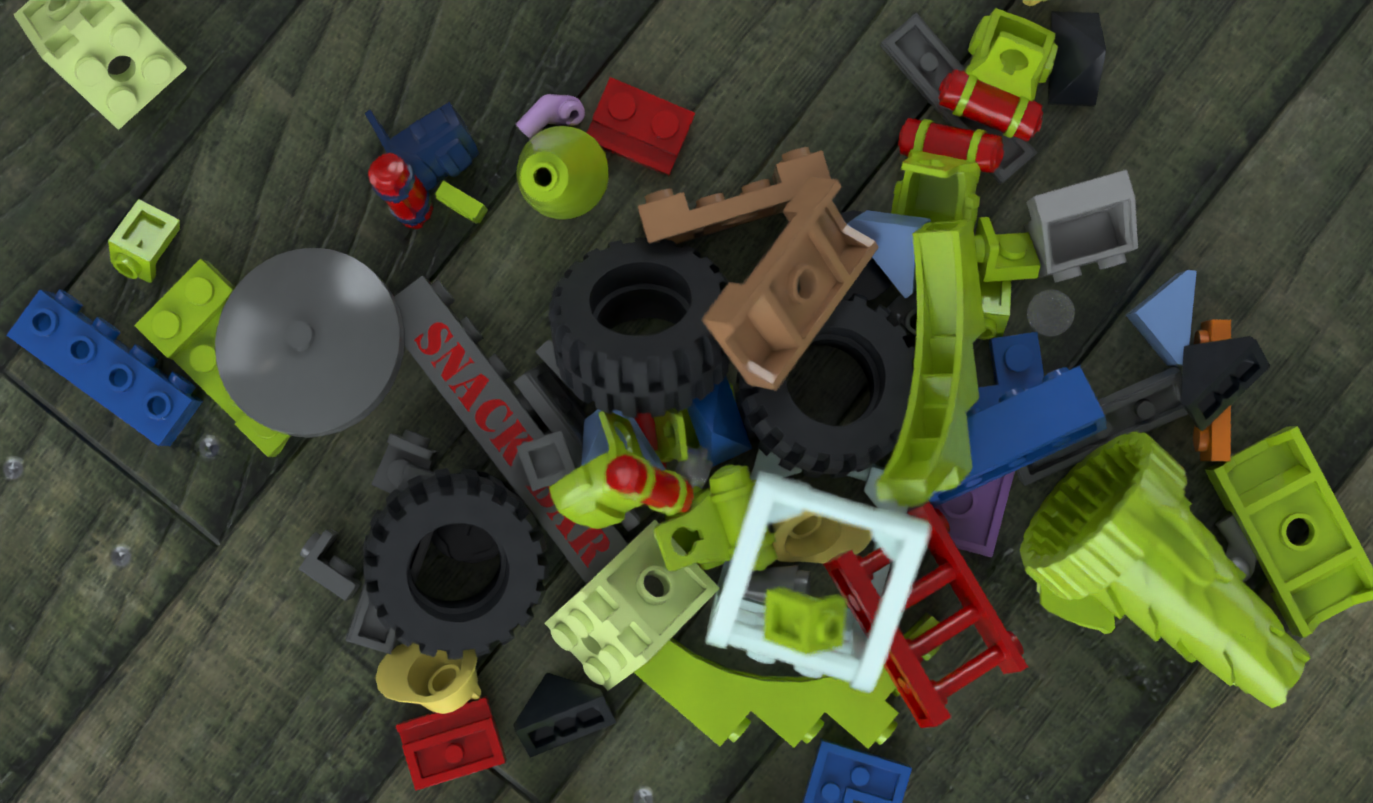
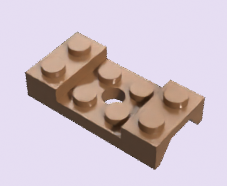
(670, 218)
(766, 319)

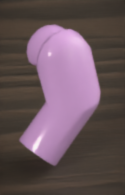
(551, 110)

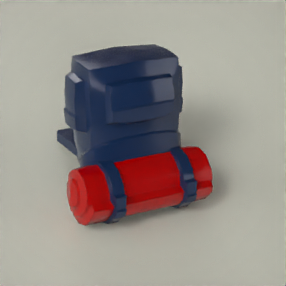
(418, 160)

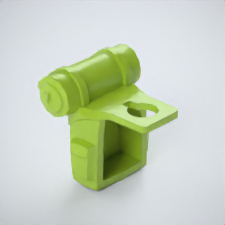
(714, 524)

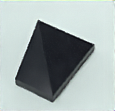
(1078, 58)
(1217, 375)
(561, 713)

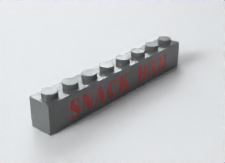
(494, 414)

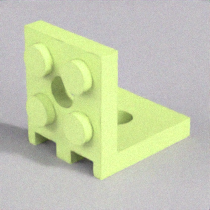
(83, 39)
(615, 621)

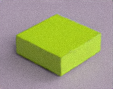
(461, 202)

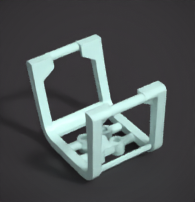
(779, 499)

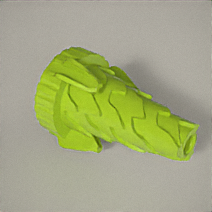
(1126, 543)

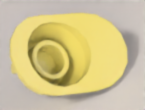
(817, 538)
(427, 680)

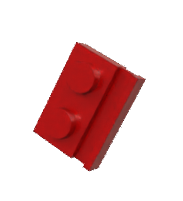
(640, 126)
(451, 744)

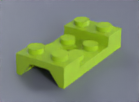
(185, 330)
(1265, 492)

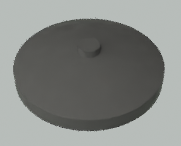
(309, 342)

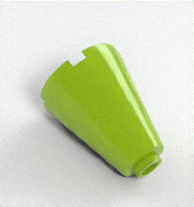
(576, 167)

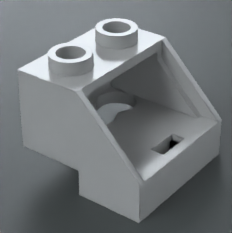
(1083, 225)

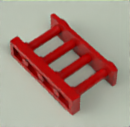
(904, 657)

